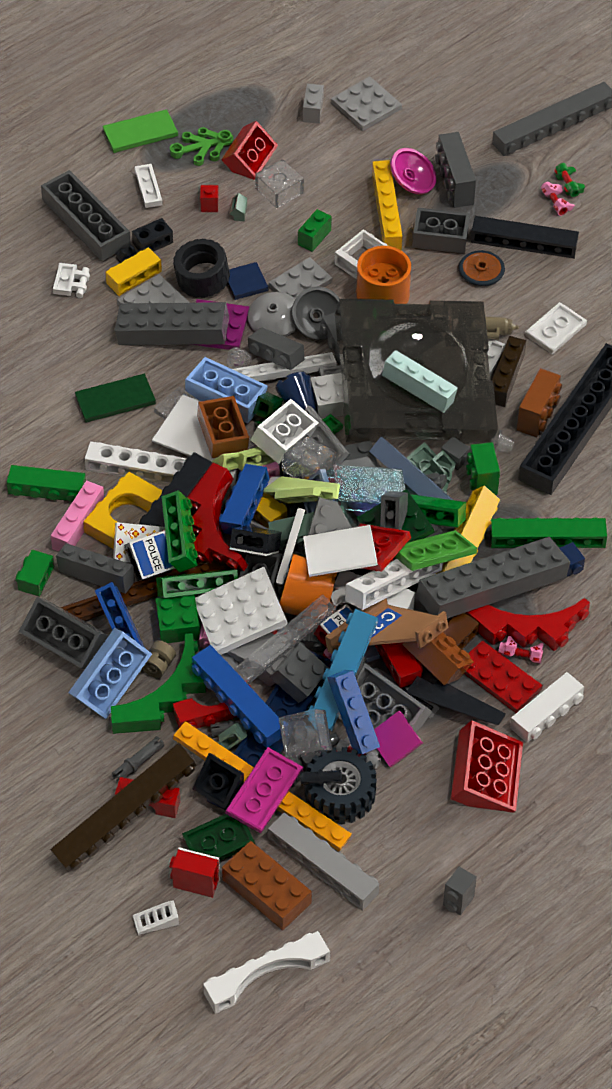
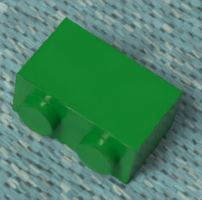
(314, 230)
(35, 572)

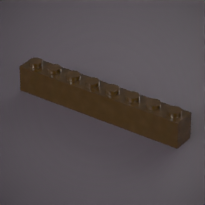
(123, 807)

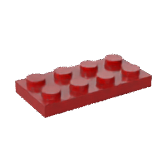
(501, 677)

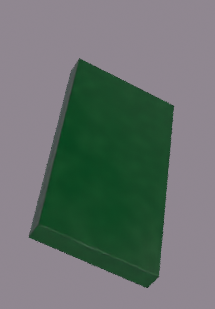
(115, 398)

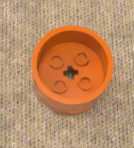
(384, 274)
(303, 590)

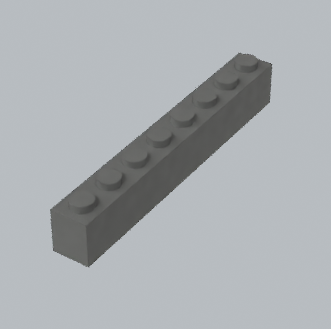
(552, 119)

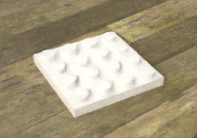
(240, 611)

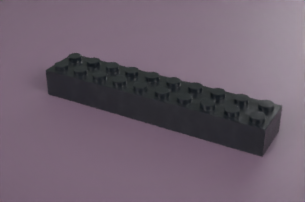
(571, 427)

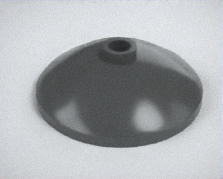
(309, 302)

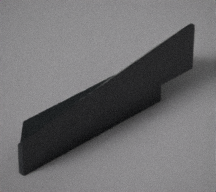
(455, 699)

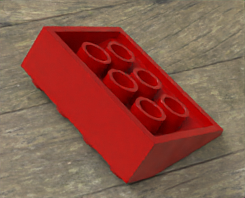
(486, 768)

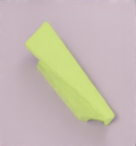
(238, 460)
(301, 490)

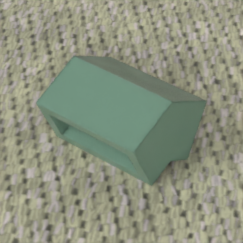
(238, 207)
(232, 736)

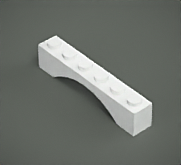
(304, 953)

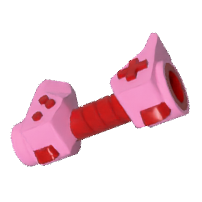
(560, 205)
(510, 648)

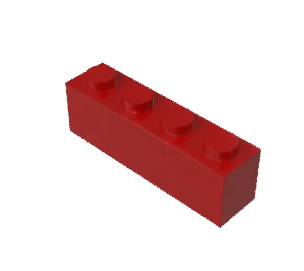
(400, 663)

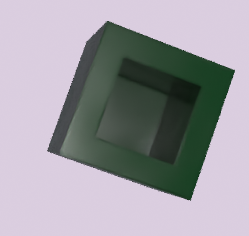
(267, 405)

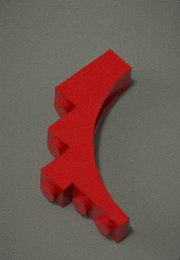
(207, 503)
(525, 629)

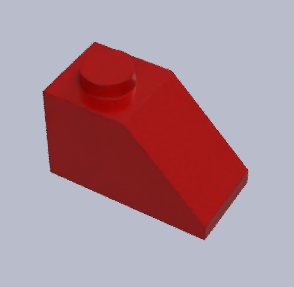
(209, 198)

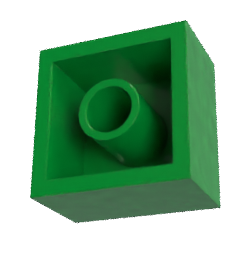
(483, 467)
(177, 617)

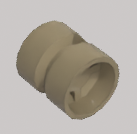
(161, 657)

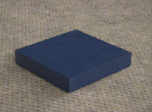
(246, 281)

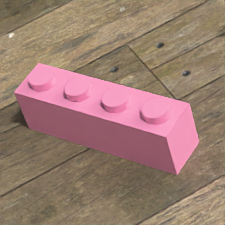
(71, 525)

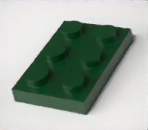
(218, 837)

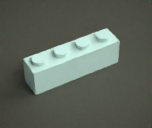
(419, 381)

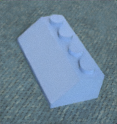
(216, 381)
(110, 673)

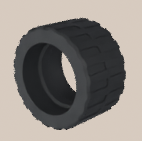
(196, 253)

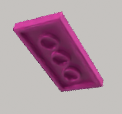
(264, 790)

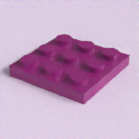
(236, 326)

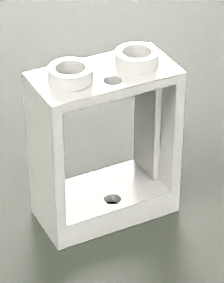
(343, 255)

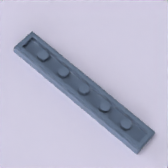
(412, 475)

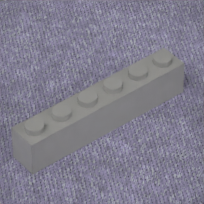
(323, 861)

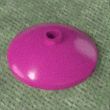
(413, 171)

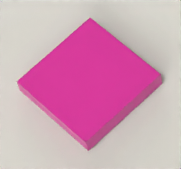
(396, 738)

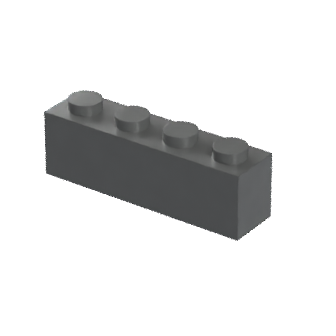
(95, 567)

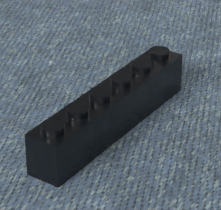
(524, 237)
(184, 481)

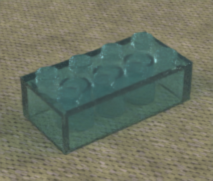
(363, 486)

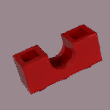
(168, 804)

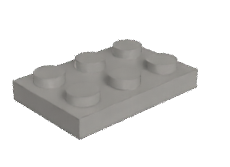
(301, 277)

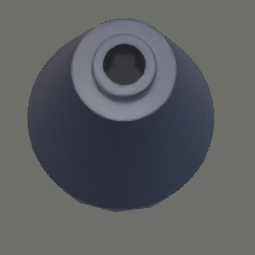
(298, 388)

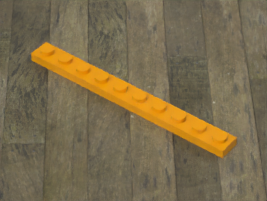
(292, 805)

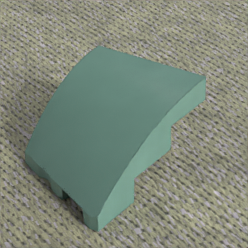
(431, 463)

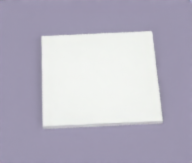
(182, 430)
(340, 550)

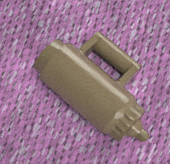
(499, 326)

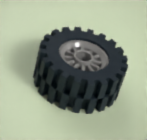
(345, 799)

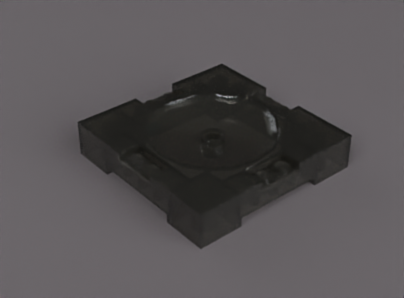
(440, 337)

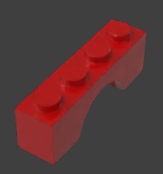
(200, 715)

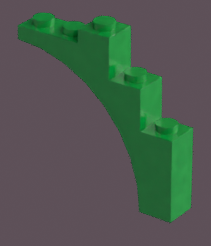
(149, 711)

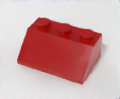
(250, 151)

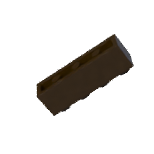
(508, 369)

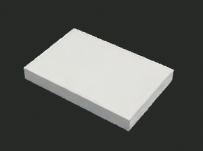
(555, 328)

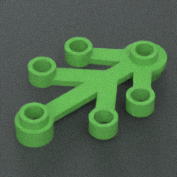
(220, 139)

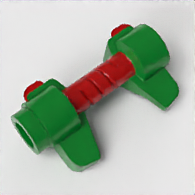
(571, 188)

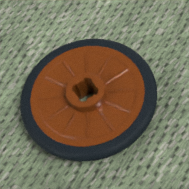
(481, 268)

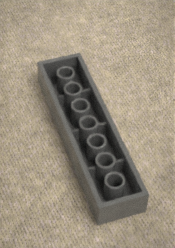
(493, 578)

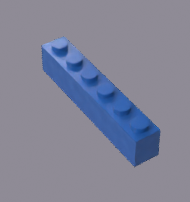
(237, 695)

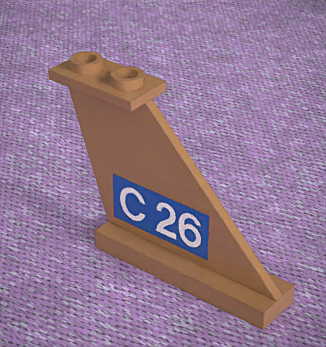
(396, 626)

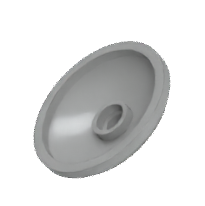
(276, 320)

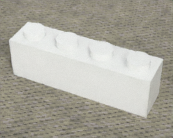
(547, 707)

